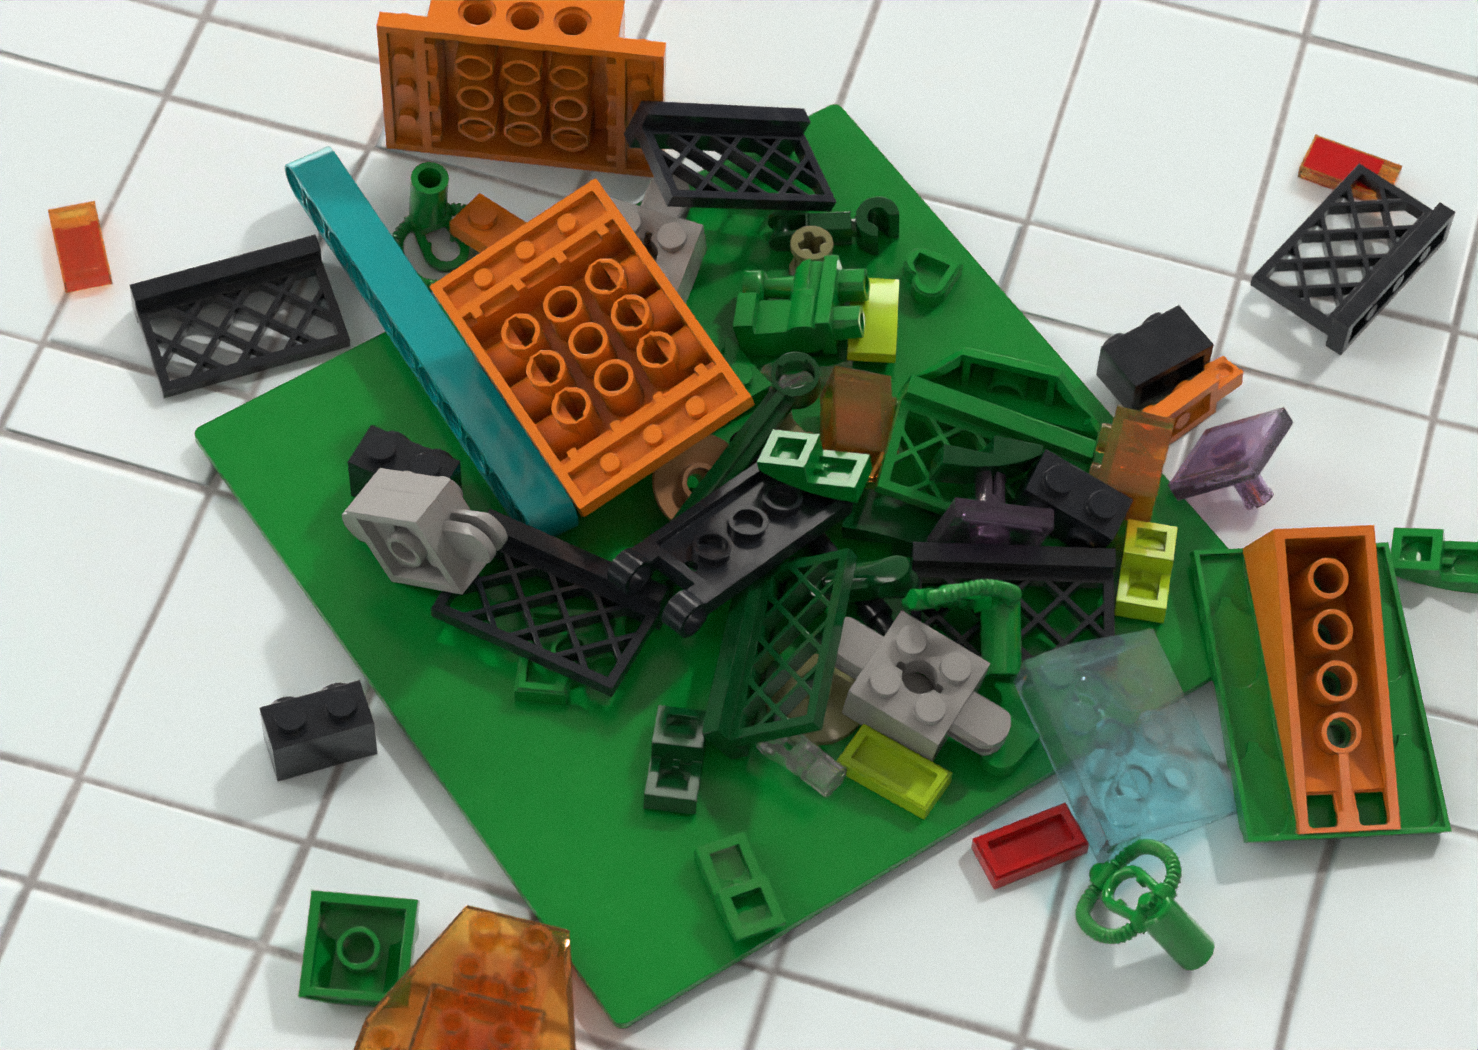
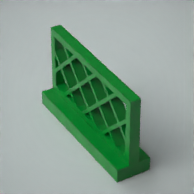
(971, 418)

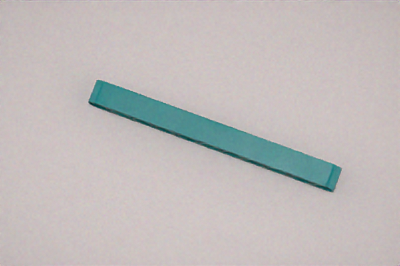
(430, 344)

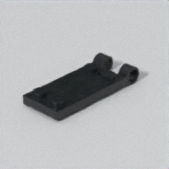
(728, 541)

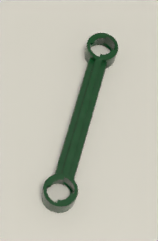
(757, 429)

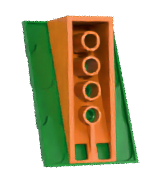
(1317, 688)

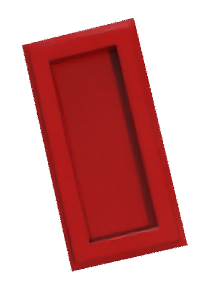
(1029, 845)

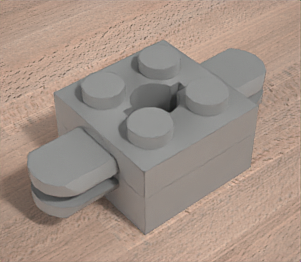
(667, 235)
(423, 530)
(908, 705)

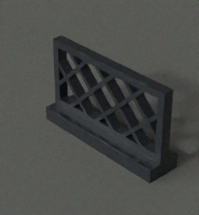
(730, 133)
(218, 284)
(1379, 284)
(1023, 567)
(579, 575)

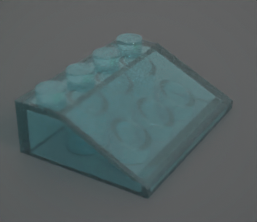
(1123, 741)

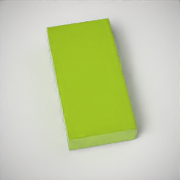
(894, 771)

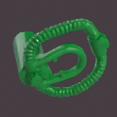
(429, 213)
(999, 618)
(1155, 911)

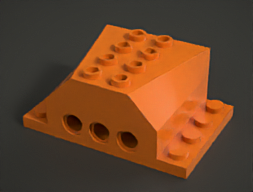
(519, 82)
(591, 347)

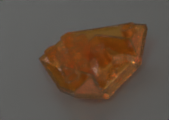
(481, 987)

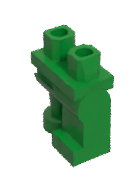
(810, 319)

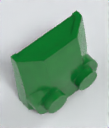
(356, 947)

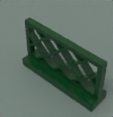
(750, 649)

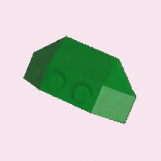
(1018, 386)

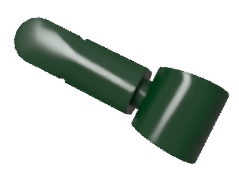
(872, 215)
(871, 580)

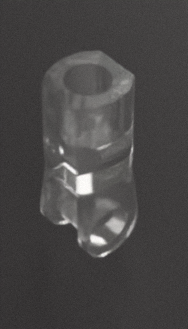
(806, 762)

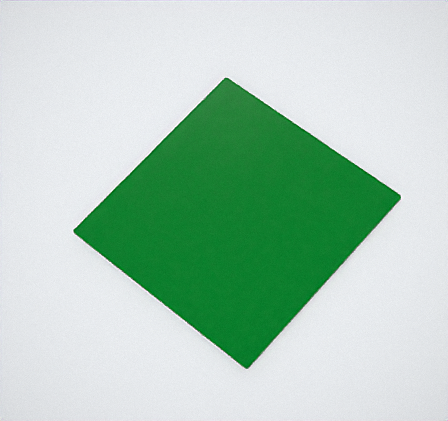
(566, 784)

